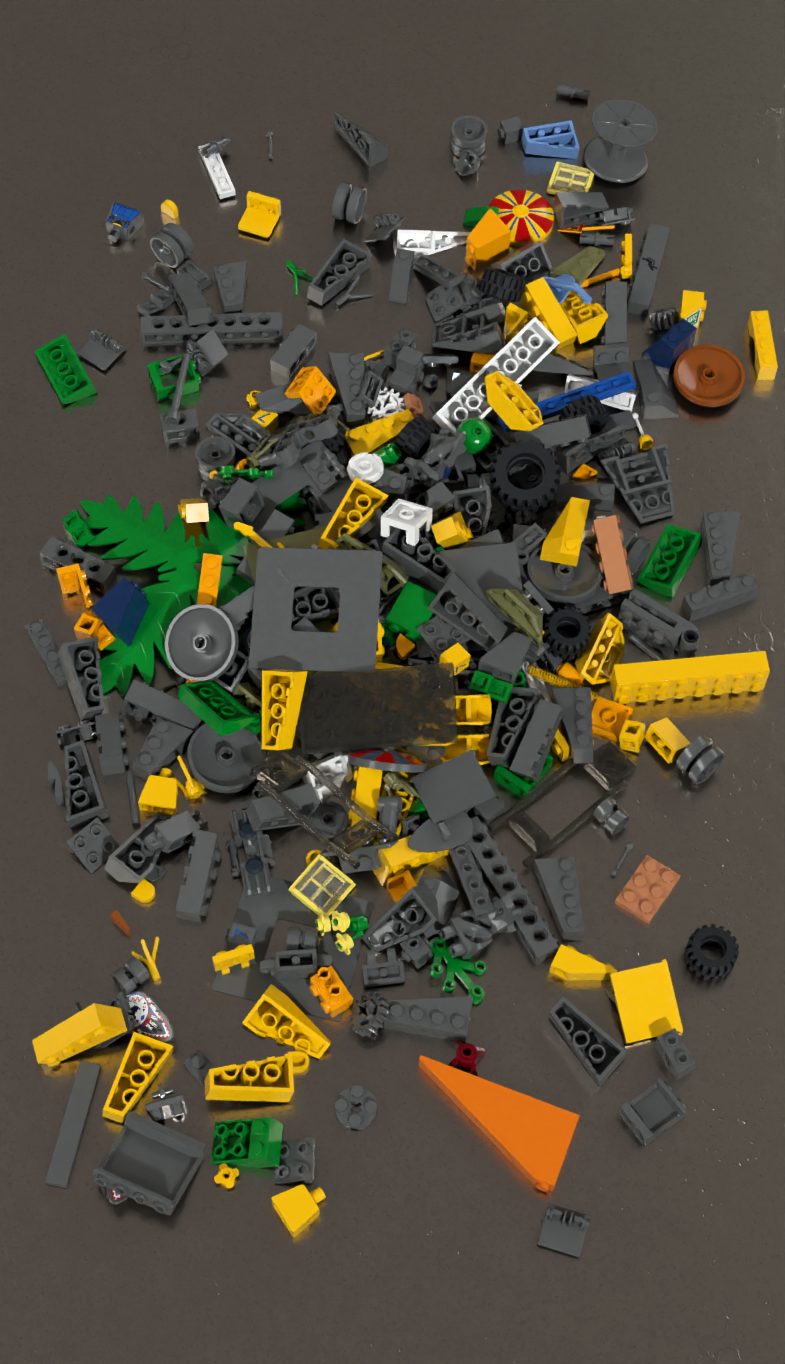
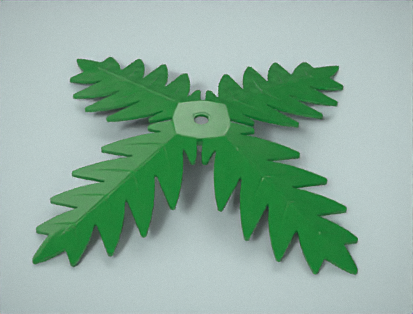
(172, 596)

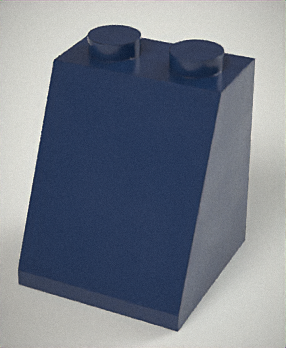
(671, 345)
(123, 609)

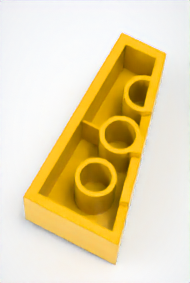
(79, 1033)
(255, 1081)

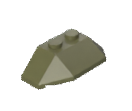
(519, 612)

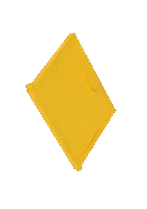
(646, 1001)

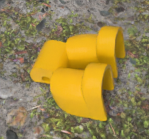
(470, 711)

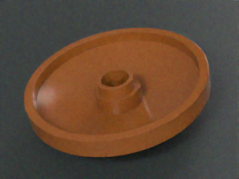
(709, 375)

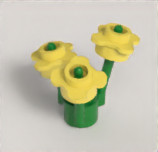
(341, 922)

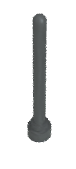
(172, 416)

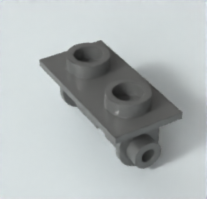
(622, 217)
(68, 734)

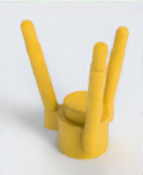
(192, 787)

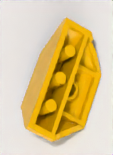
(512, 403)
(603, 651)

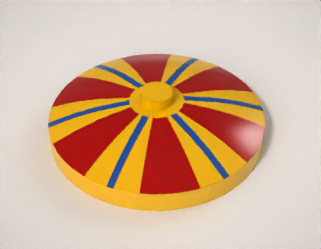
(525, 214)

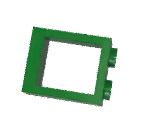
(168, 392)

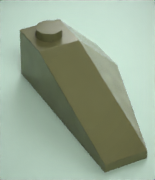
(392, 574)

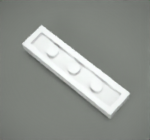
(218, 174)

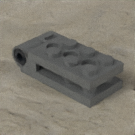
(659, 626)

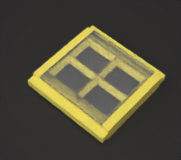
(570, 179)
(322, 886)

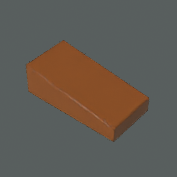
(116, 917)

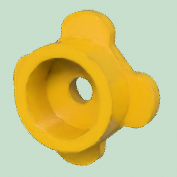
(220, 1177)

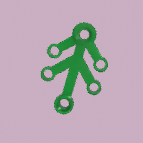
(228, 473)
(455, 966)

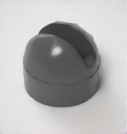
(430, 381)

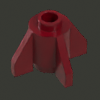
(466, 1056)

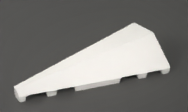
(427, 241)
(334, 768)

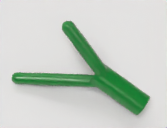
(296, 271)

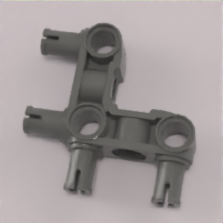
(298, 435)

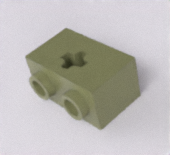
(248, 696)

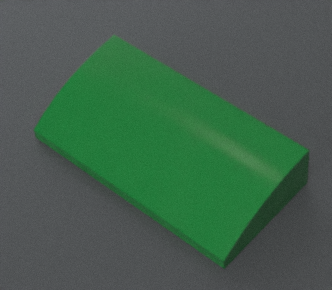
(65, 370)
(670, 560)
(215, 707)

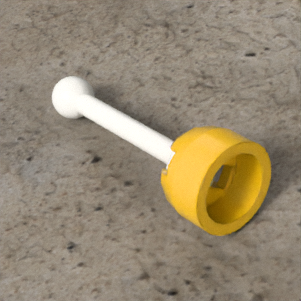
(645, 441)

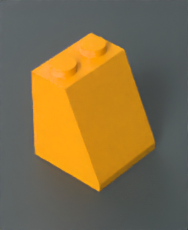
(487, 241)

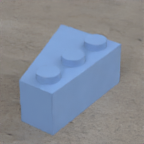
(551, 140)

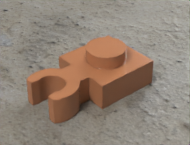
(414, 404)

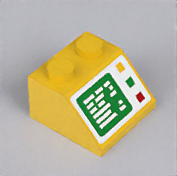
(692, 306)

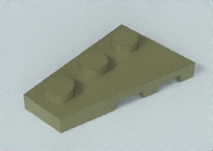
(580, 265)

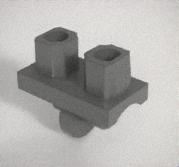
(175, 1103)

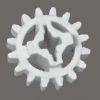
(393, 406)

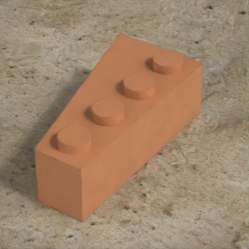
(613, 554)

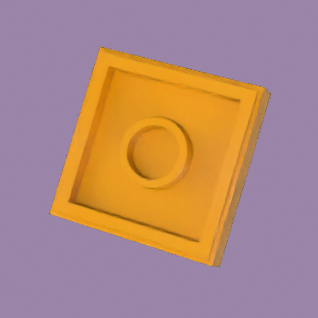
(609, 718)

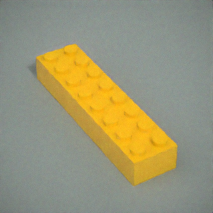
(689, 677)

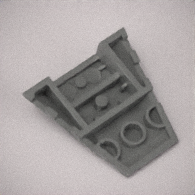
(644, 482)

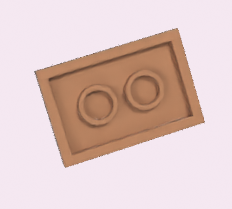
(647, 889)

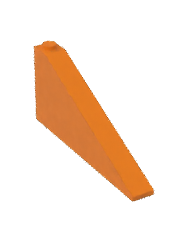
(520, 1126)

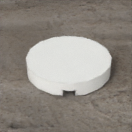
(365, 467)

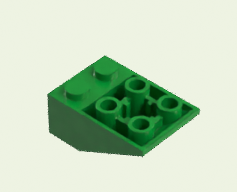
(247, 1142)

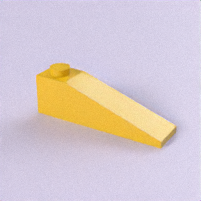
(585, 318)
(566, 535)
(283, 1021)

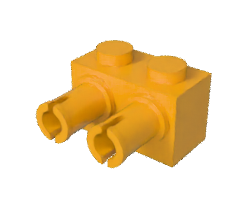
(330, 991)

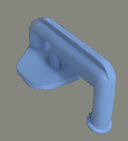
(563, 285)

